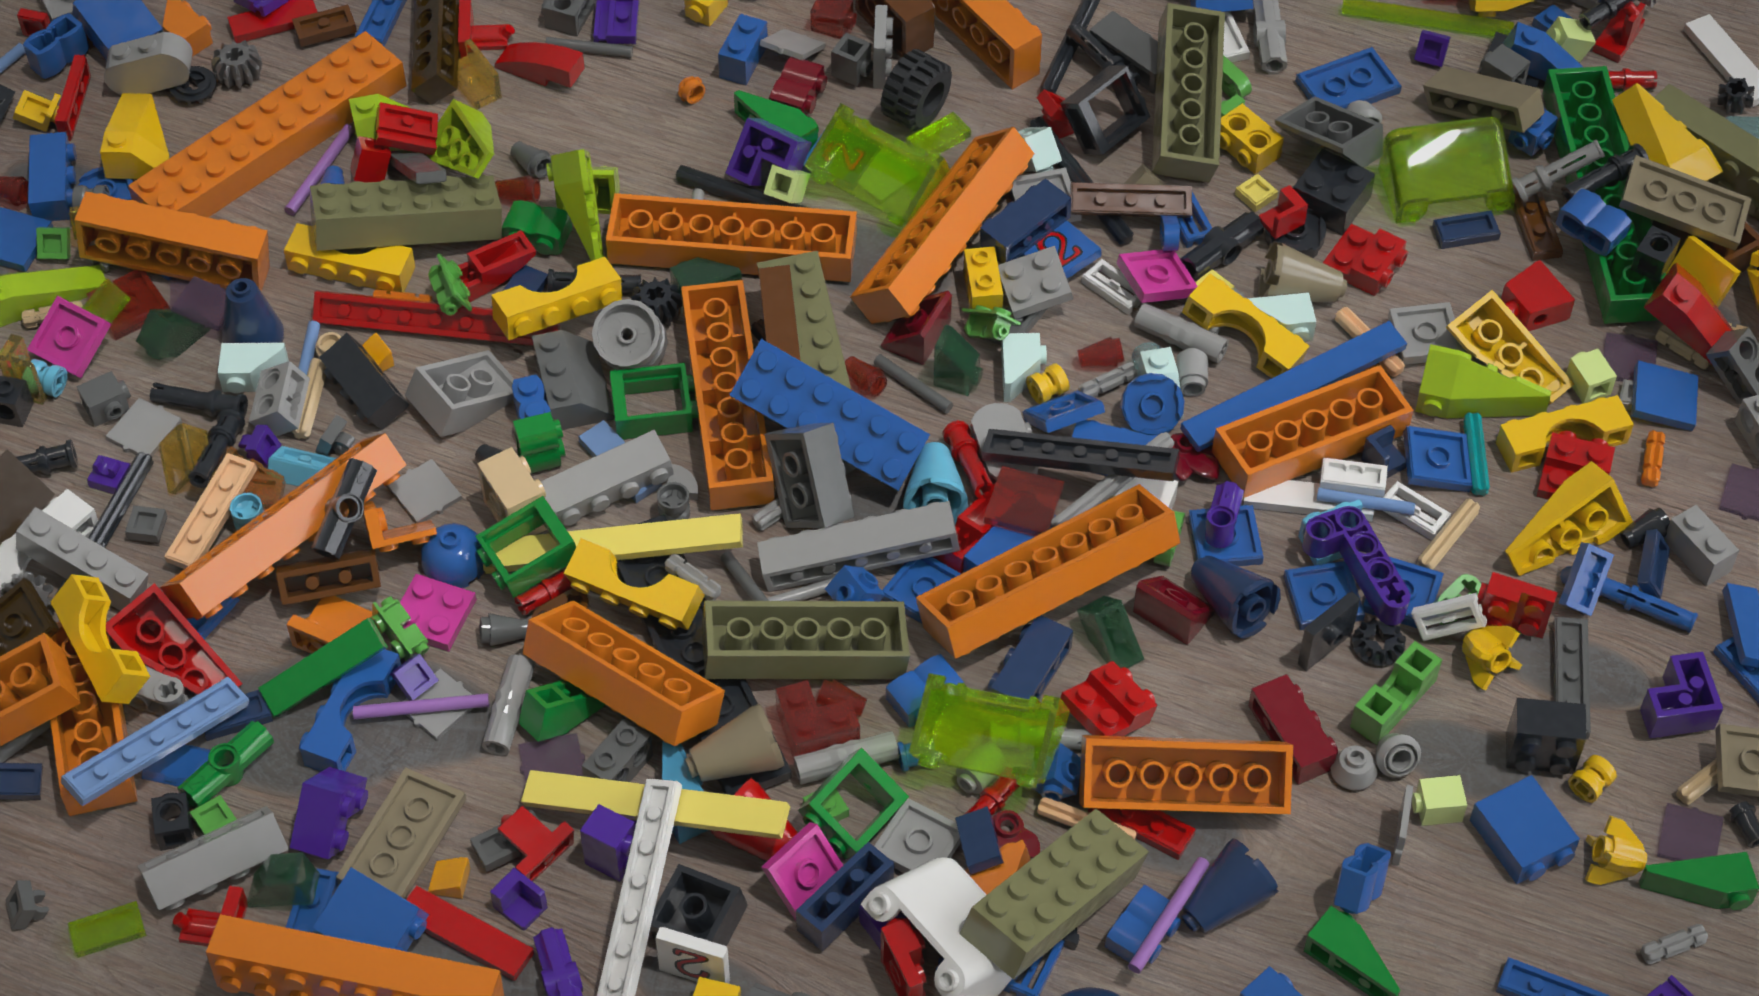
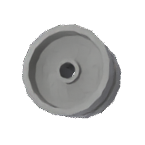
(622, 320)

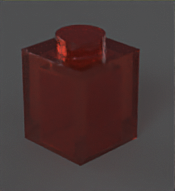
(832, 17)

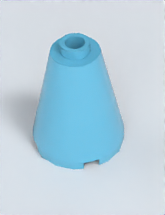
(935, 480)

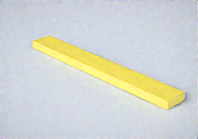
(636, 540)
(694, 808)

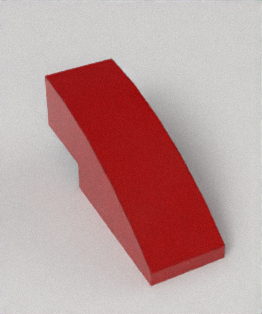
(542, 63)
(495, 263)
(969, 531)

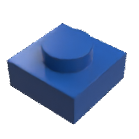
(1547, 17)

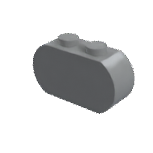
(148, 64)
(999, 417)

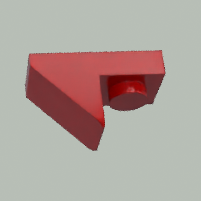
(1054, 113)

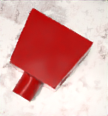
(1537, 297)

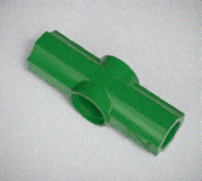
(239, 752)

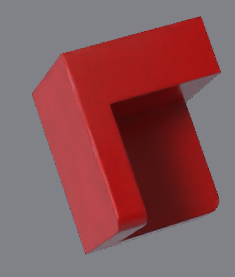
(369, 161)
(1287, 215)

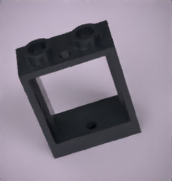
(1083, 119)

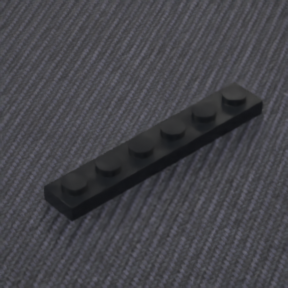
(1081, 454)

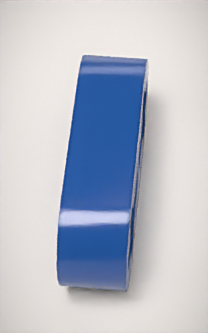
(1169, 233)

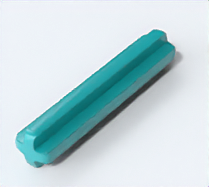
(1477, 453)

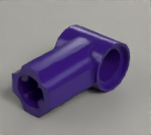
(1223, 515)

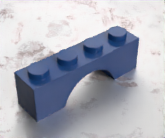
(328, 740)

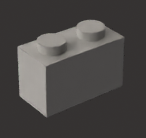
(1701, 545)

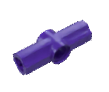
(558, 971)

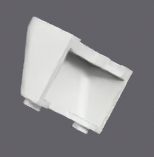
(937, 903)

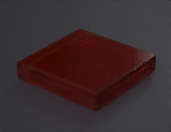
(143, 298)
(1023, 501)

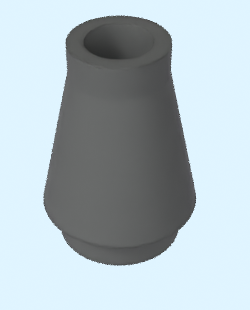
(531, 159)
(501, 629)

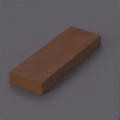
(1537, 226)

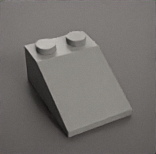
(460, 391)

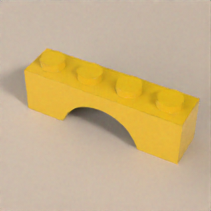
(380, 268)
(1218, 305)
(527, 311)
(1525, 440)
(670, 600)
(83, 613)

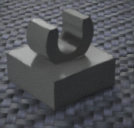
(335, 438)
(22, 904)

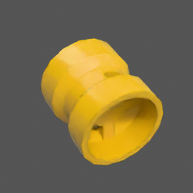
(1048, 383)
(1590, 780)

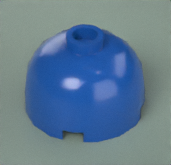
(452, 555)

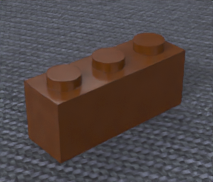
(328, 576)

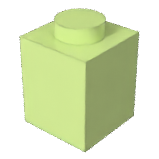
(1572, 37)
(786, 184)
(1591, 375)
(1440, 800)

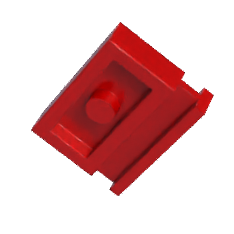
(406, 128)

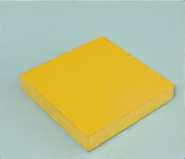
(1707, 267)

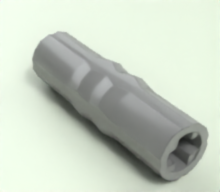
(1180, 332)
(508, 705)
(824, 762)

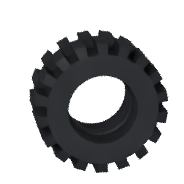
(916, 90)

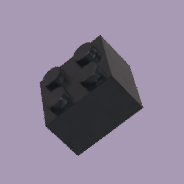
(1335, 189)
(1545, 736)
(699, 906)

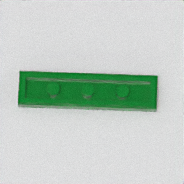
(322, 667)

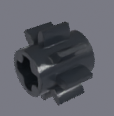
(1735, 95)

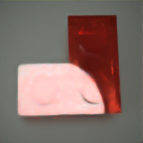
(814, 727)

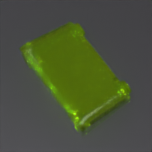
(1446, 165)
(875, 166)
(988, 731)

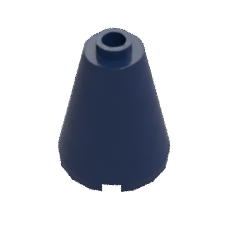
(249, 315)
(1236, 594)
(1228, 889)

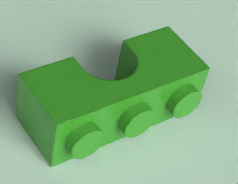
(1386, 705)

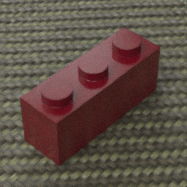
(1286, 718)

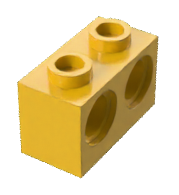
(1250, 139)
(982, 278)

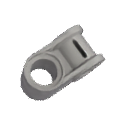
(159, 694)

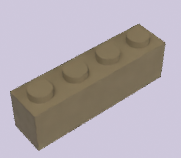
(1482, 96)

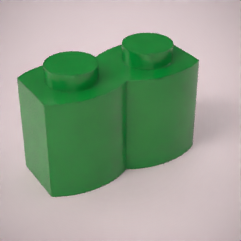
(543, 226)
(539, 441)

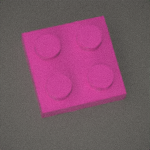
(1156, 275)
(69, 336)
(437, 609)
(802, 866)

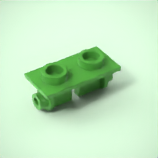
(449, 288)
(988, 323)
(390, 620)

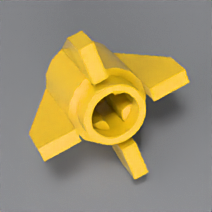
(1488, 651)
(1618, 853)

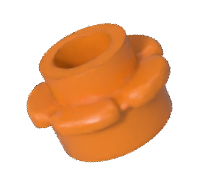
(691, 89)

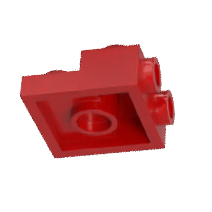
(1367, 258)
(1568, 455)
(1516, 604)
(1110, 702)
(903, 957)

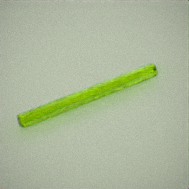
(1426, 17)

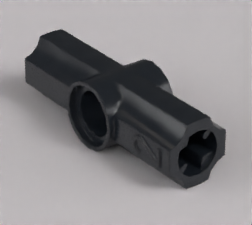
(1222, 244)
(335, 527)

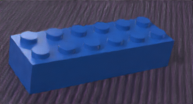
(801, 396)

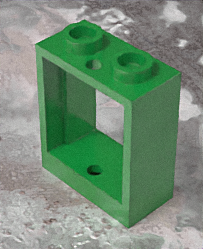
(650, 380)
(515, 527)
(875, 781)

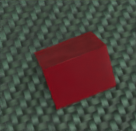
(917, 335)
(1171, 608)

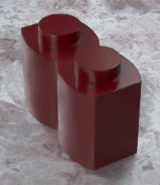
(799, 85)

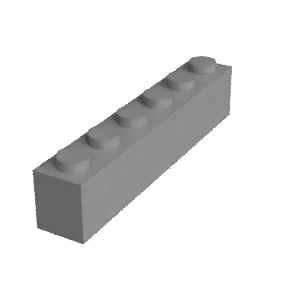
(860, 543)

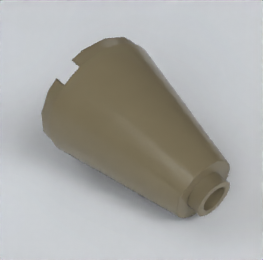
(1297, 273)
(736, 749)

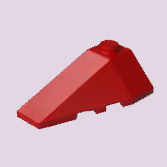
(1688, 310)
(168, 641)

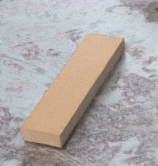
(210, 511)

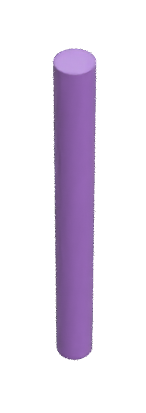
(319, 169)
(421, 706)
(1168, 915)

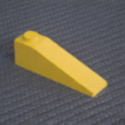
(1499, 338)

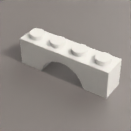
(66, 509)

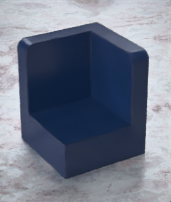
(1381, 451)

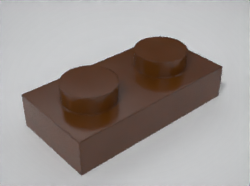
(324, 25)

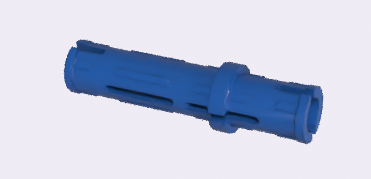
(1648, 604)

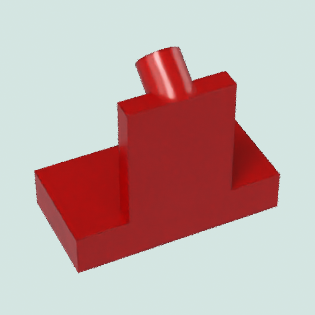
(1620, 32)
(484, 36)
(535, 841)
(199, 925)

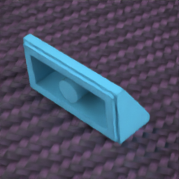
(297, 464)

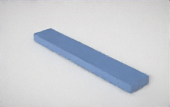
(154, 741)

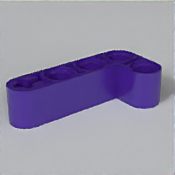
(1387, 595)

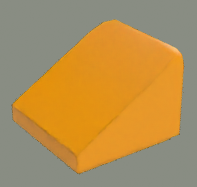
(379, 352)
(450, 877)

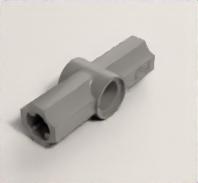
(1269, 35)

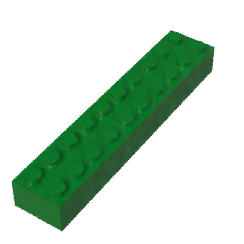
(1586, 114)

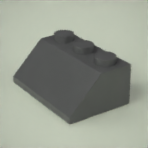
(1335, 130)
(572, 379)
(809, 476)

